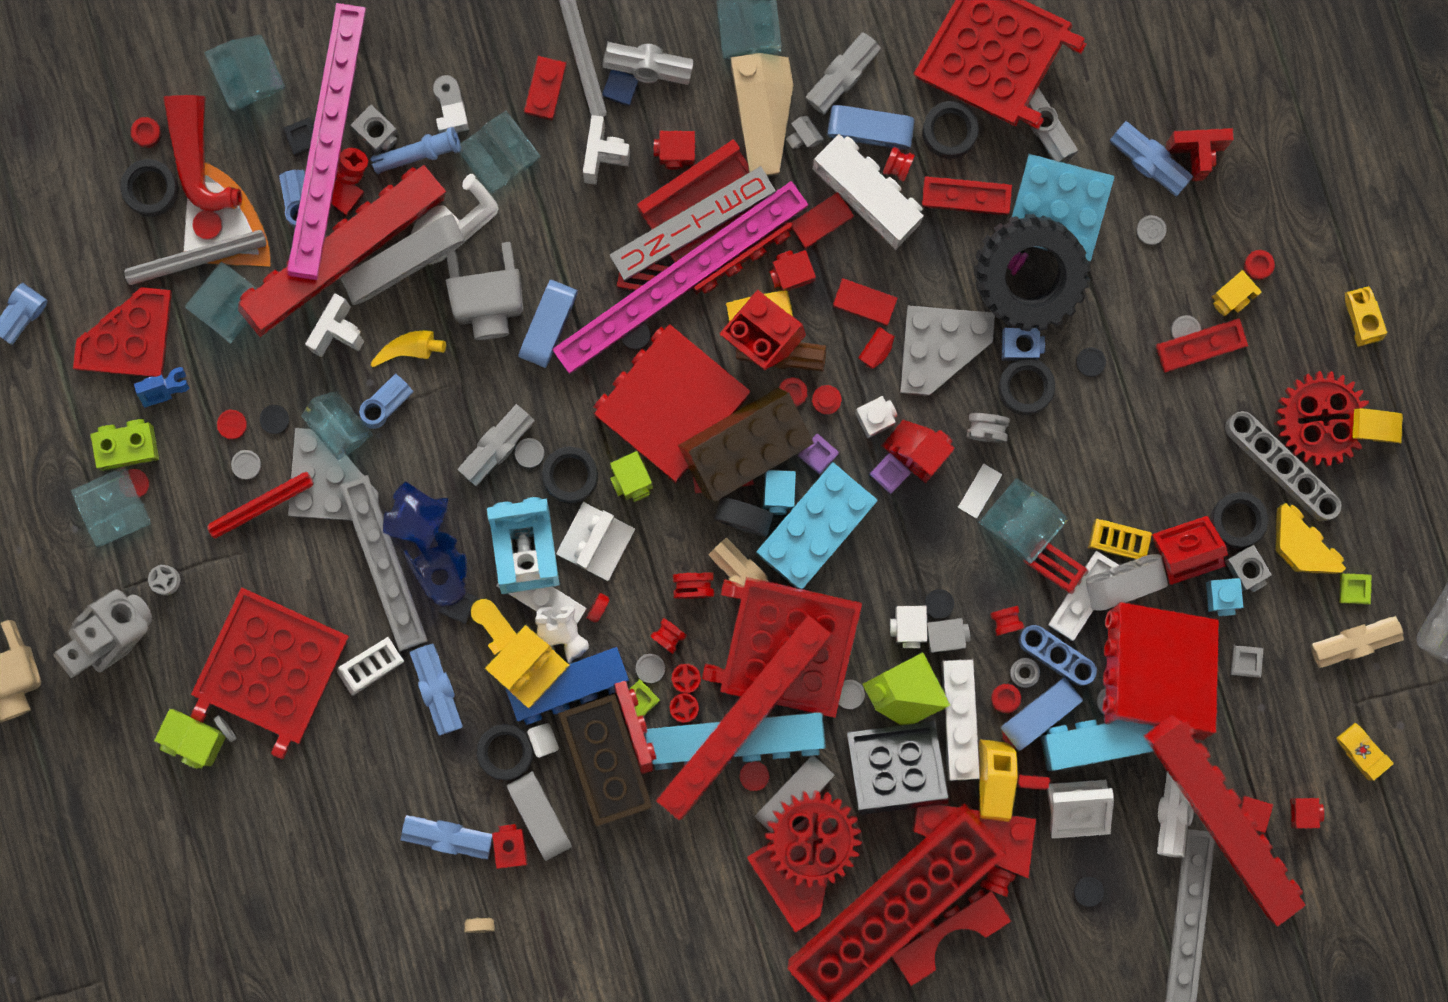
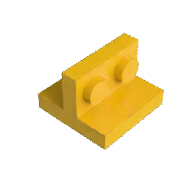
(527, 667)

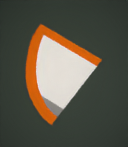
(234, 223)

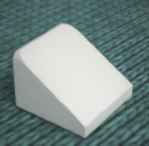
(543, 740)

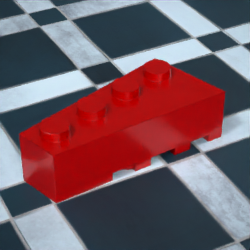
(1014, 835)

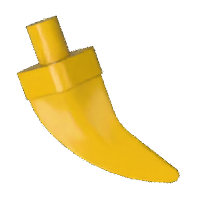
(413, 344)

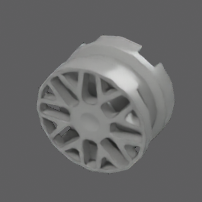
(988, 427)

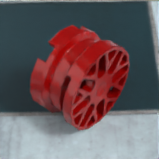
(693, 581)

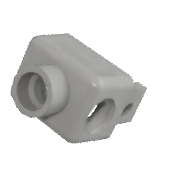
(486, 297)
(111, 620)

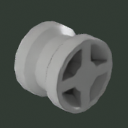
(157, 577)

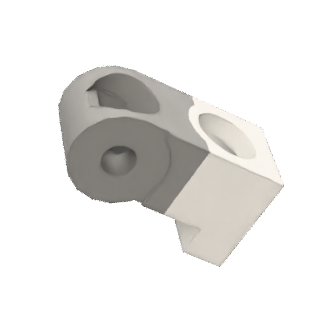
(449, 95)

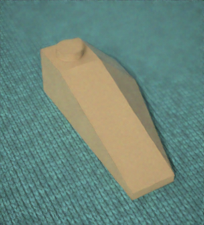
(763, 100)

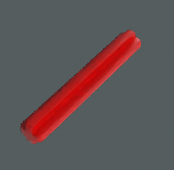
(260, 505)

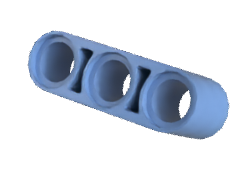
(871, 126)
(548, 323)
(1071, 659)
(1041, 714)

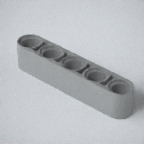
(402, 259)
(1297, 470)

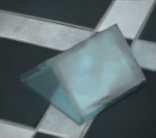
(336, 424)

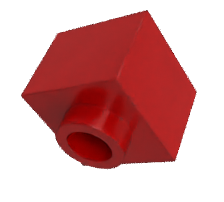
(1306, 813)

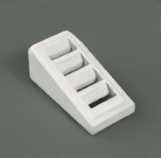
(352, 686)

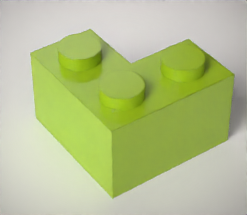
(190, 739)

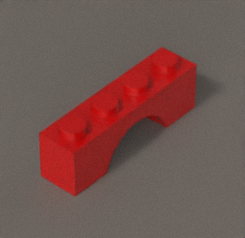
(982, 915)

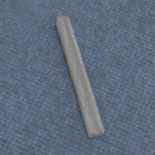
(583, 57)
(195, 257)

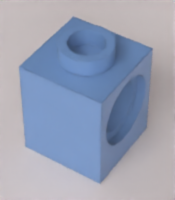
(1012, 353)

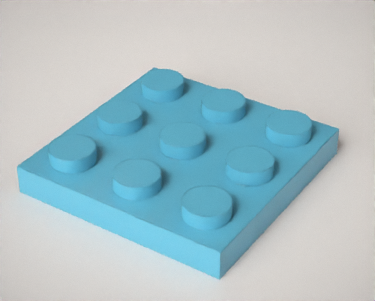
(1066, 195)

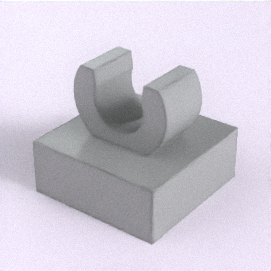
(804, 133)

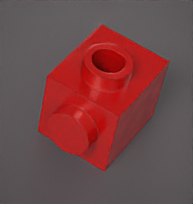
(675, 149)
(792, 270)
(509, 846)

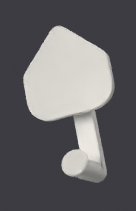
(472, 221)

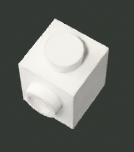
(876, 416)
(909, 626)

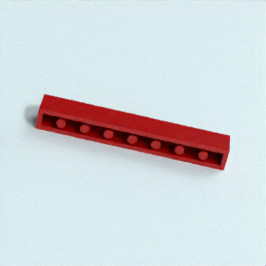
(344, 248)
(744, 718)
(1224, 819)

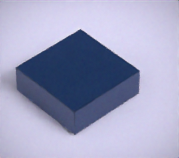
(620, 87)

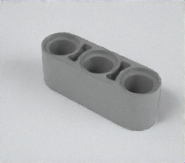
(1126, 582)
(810, 777)
(539, 816)

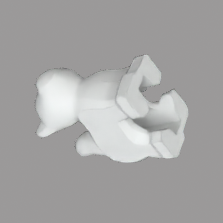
(561, 631)

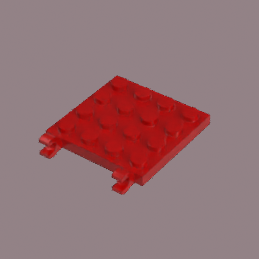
(996, 55)
(765, 623)
(269, 668)

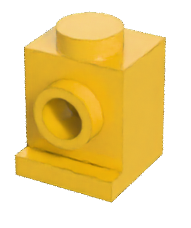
(1235, 294)

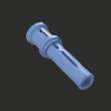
(429, 148)

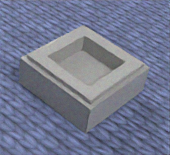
(1246, 661)

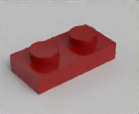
(545, 88)

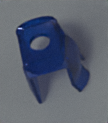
(415, 517)
(441, 557)

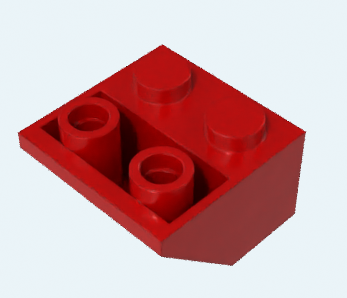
(763, 331)

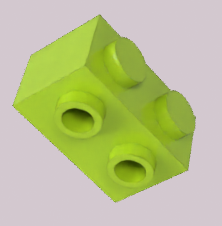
(124, 445)
(631, 477)

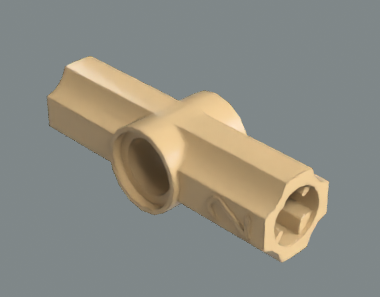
(735, 563)
(1357, 642)

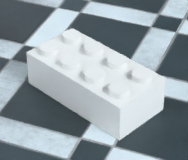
(868, 191)

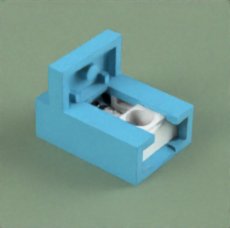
(519, 522)

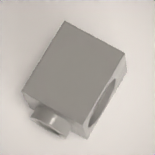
(366, 121)
(1249, 555)
(947, 635)

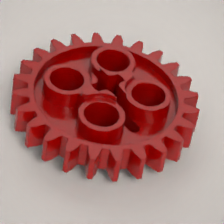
(1320, 392)
(839, 839)

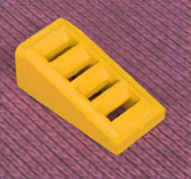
(1096, 534)

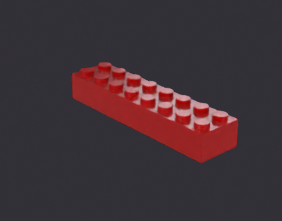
(897, 907)

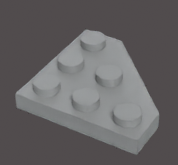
(940, 344)
(325, 497)

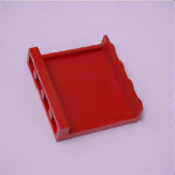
(695, 185)
(669, 399)
(1161, 667)

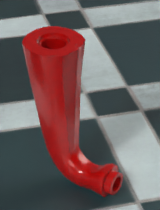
(186, 128)

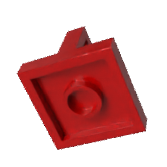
(1202, 148)
(1190, 549)

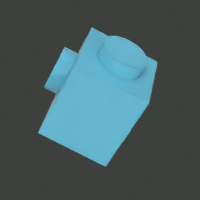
(779, 491)
(1224, 596)

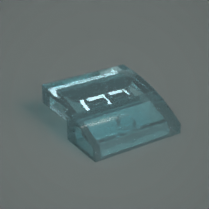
(498, 152)
(110, 507)

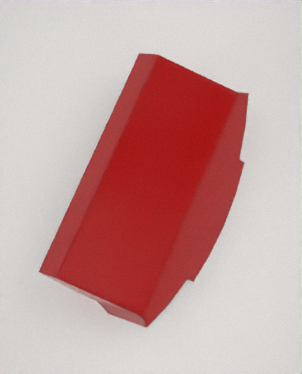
(877, 348)

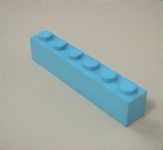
(773, 736)

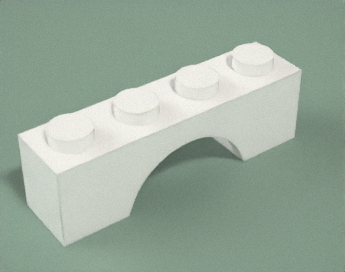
(960, 720)

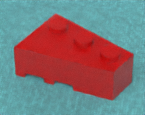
(919, 448)

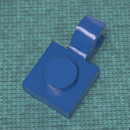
(157, 389)

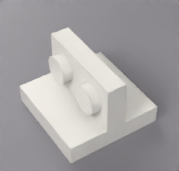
(598, 150)
(333, 325)
(595, 541)
(1080, 808)

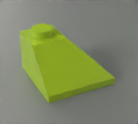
(907, 692)

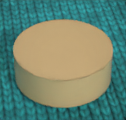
(479, 925)

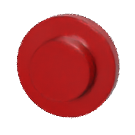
(826, 399)

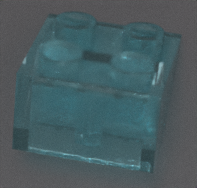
(748, 27)
(244, 71)
(218, 302)
(1023, 520)

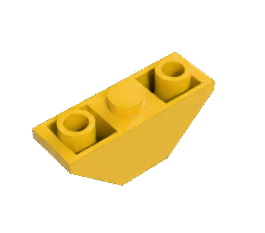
(1303, 545)
(997, 779)

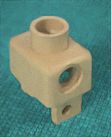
(17, 674)

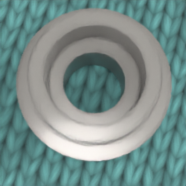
(1034, 672)

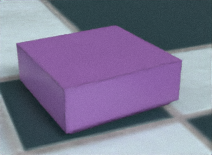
(819, 454)
(890, 473)

